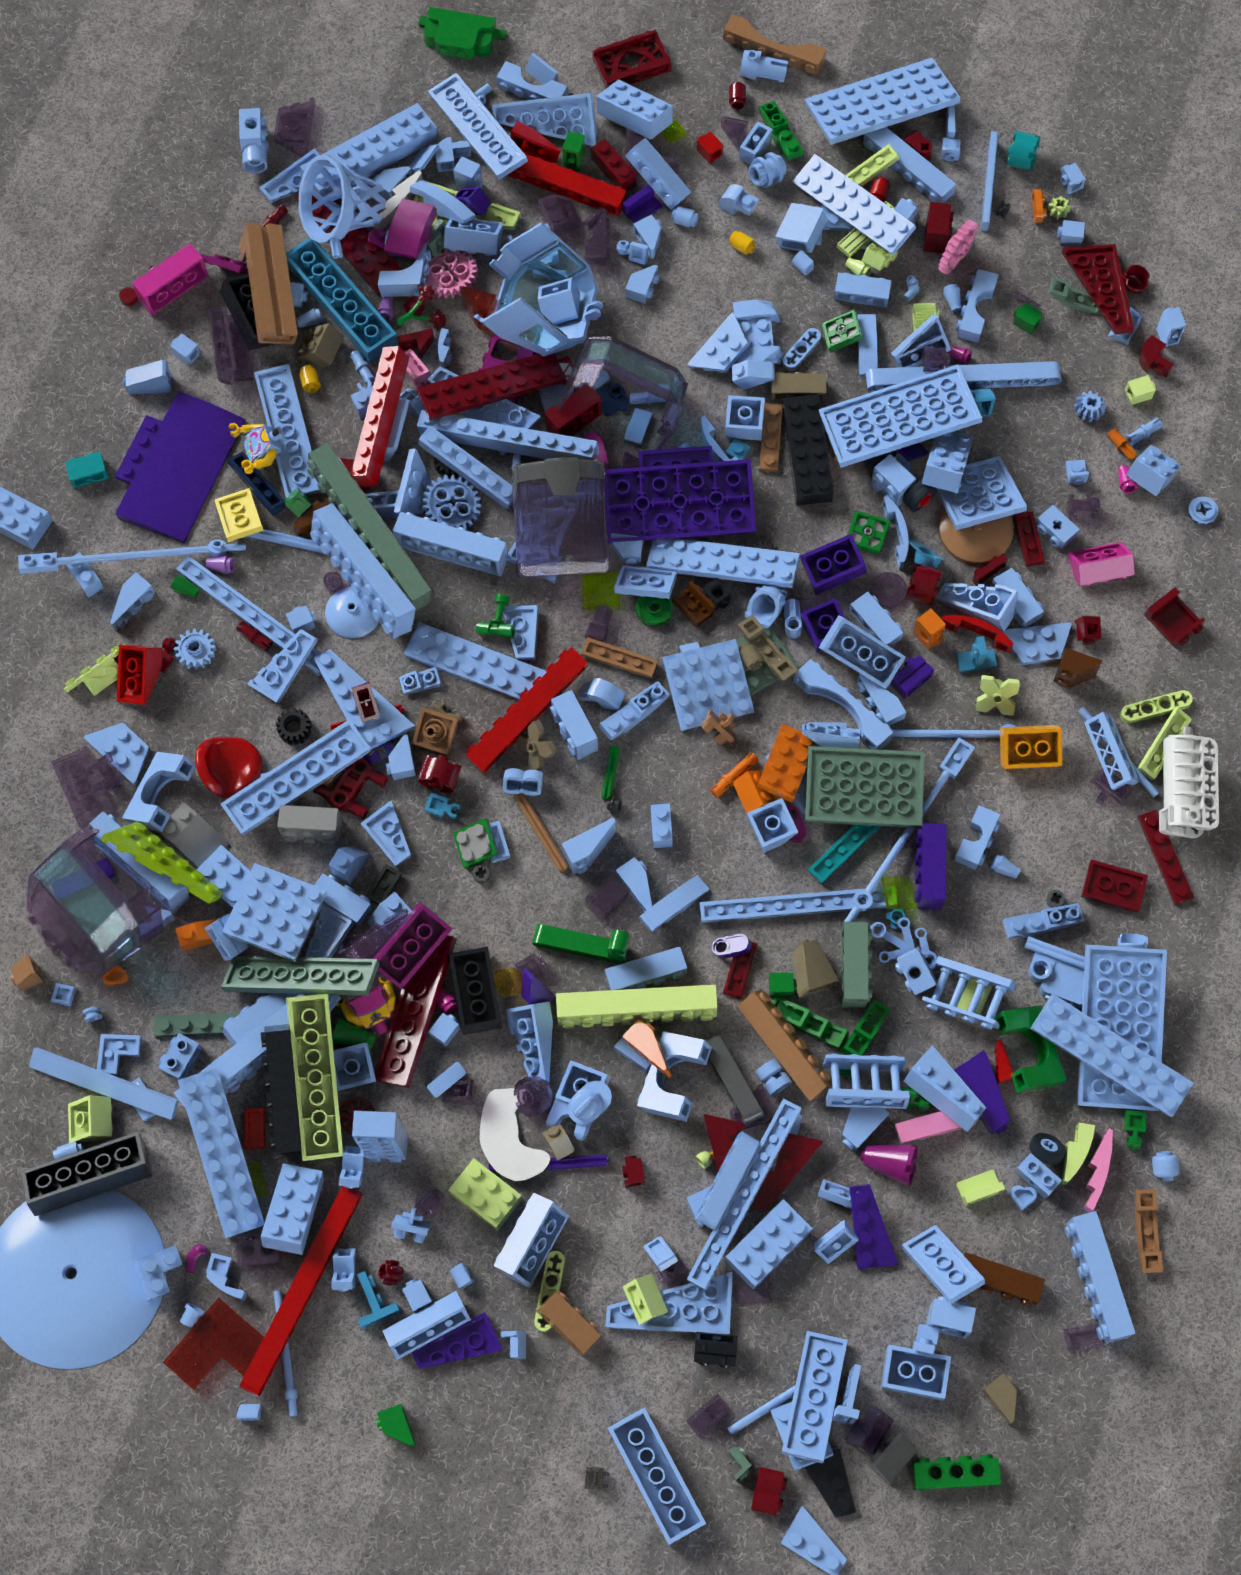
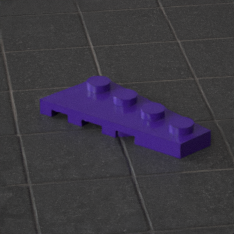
(874, 1243)
(463, 1342)

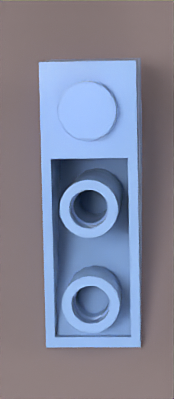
(131, 598)
(884, 703)
(831, 736)

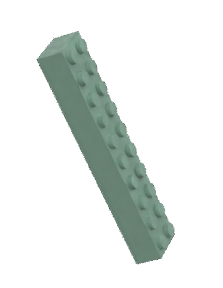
(367, 524)

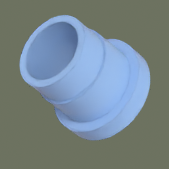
(191, 1315)

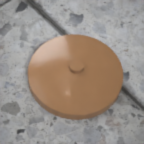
(976, 543)

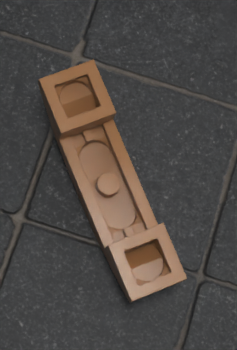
(1147, 1231)

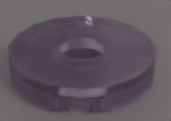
(891, 580)

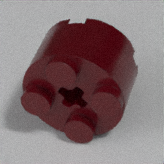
(923, 584)
(439, 774)

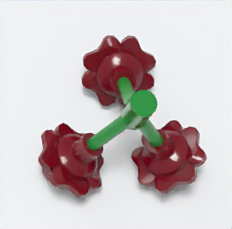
(414, 307)

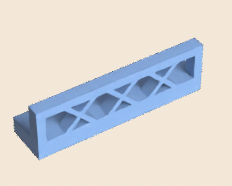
(1118, 750)

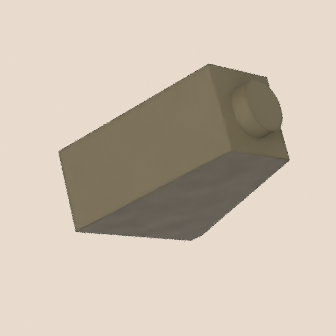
(812, 968)

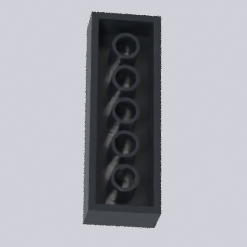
(807, 450)
(282, 1088)
(86, 1174)

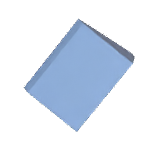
(353, 1066)

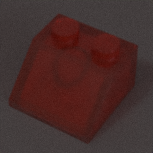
(478, 303)

